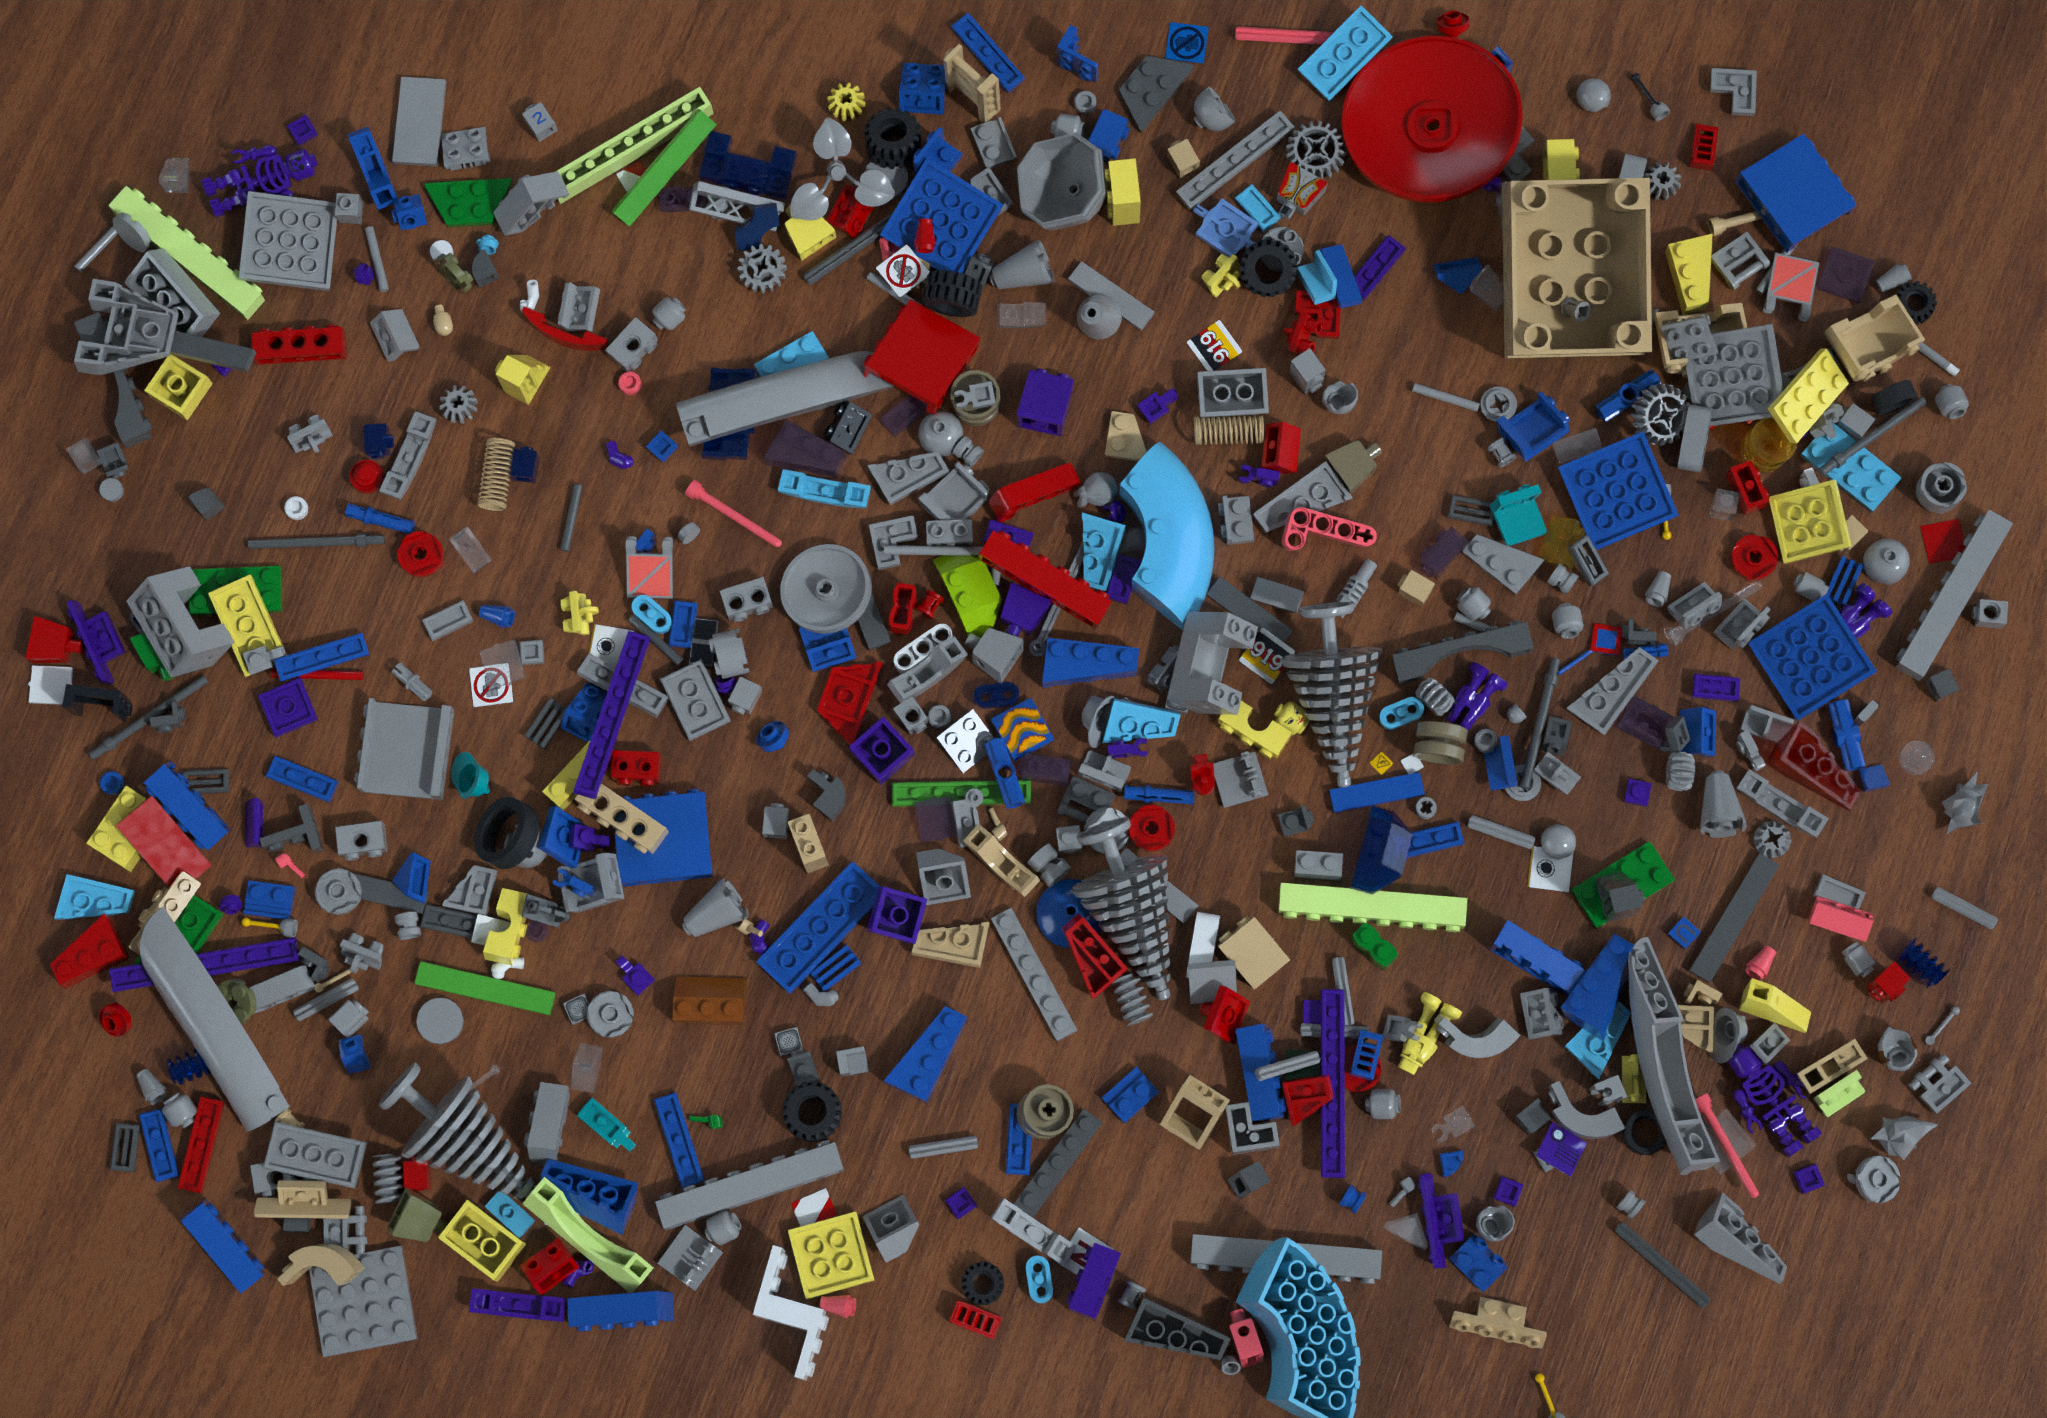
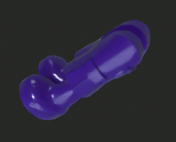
(1860, 624)
(1471, 702)

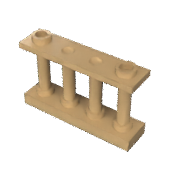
(978, 89)

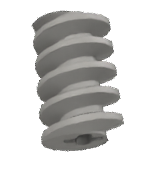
(1131, 999)
(388, 1178)

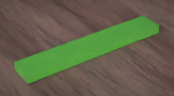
(664, 167)
(908, 793)
(485, 988)

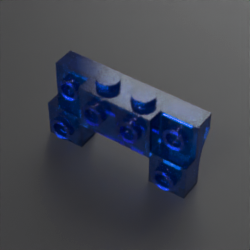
(747, 173)
(735, 444)

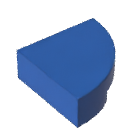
(1450, 1162)

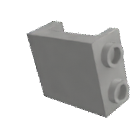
(956, 495)
(602, 875)

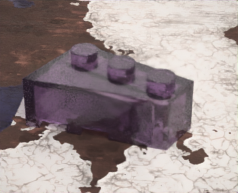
(804, 451)

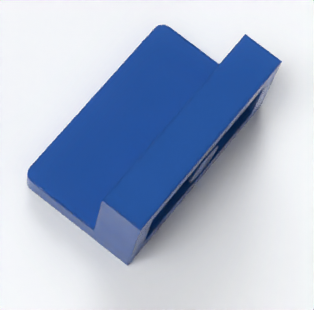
(1702, 731)
(1501, 766)

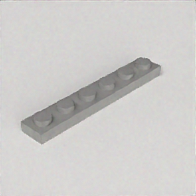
(1235, 160)
(1034, 974)

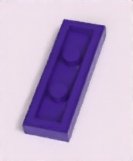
(1378, 265)

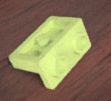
(1840, 1094)

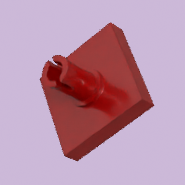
(1225, 1014)

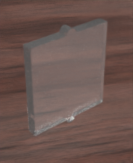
(502, 664)

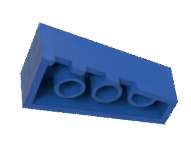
(1085, 662)
(186, 806)
(1537, 958)
(1600, 989)
(594, 1194)

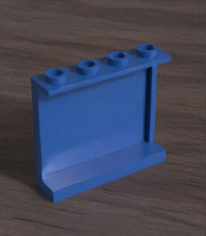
(1795, 192)
(684, 850)

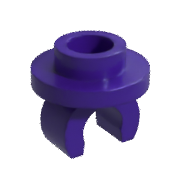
(1117, 510)

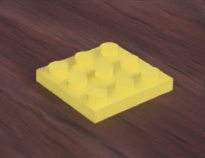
(1810, 521)
(831, 1255)

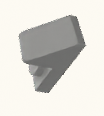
(1769, 1043)

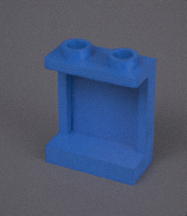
(1534, 427)

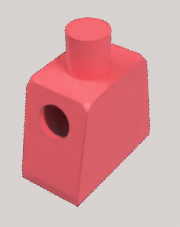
(1247, 1347)

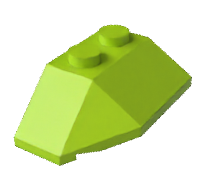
(970, 591)

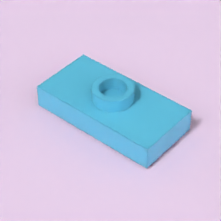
(510, 1214)

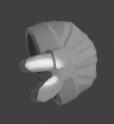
(1098, 490)

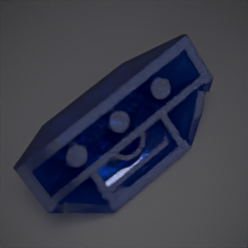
(1381, 852)

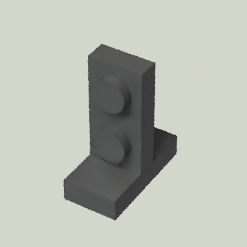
(296, 834)

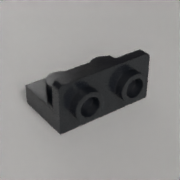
(847, 426)

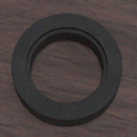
(490, 824)

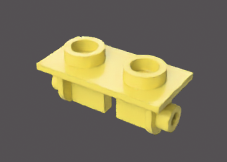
(1633, 1080)

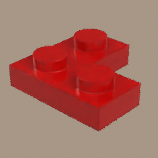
(1327, 313)

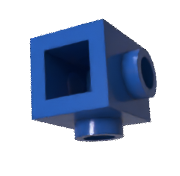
(409, 212)

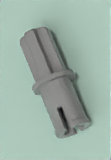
(412, 682)

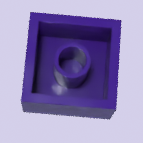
(882, 750)
(896, 915)

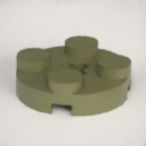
(453, 272)
(245, 998)

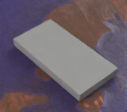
(419, 121)
(315, 1155)

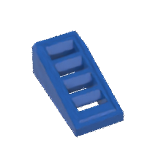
(1356, 1072)

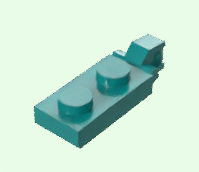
(606, 1124)

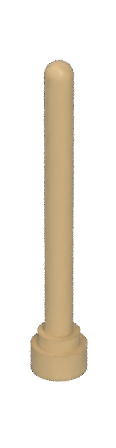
(1718, 225)

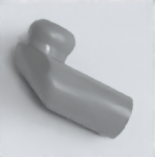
(821, 998)

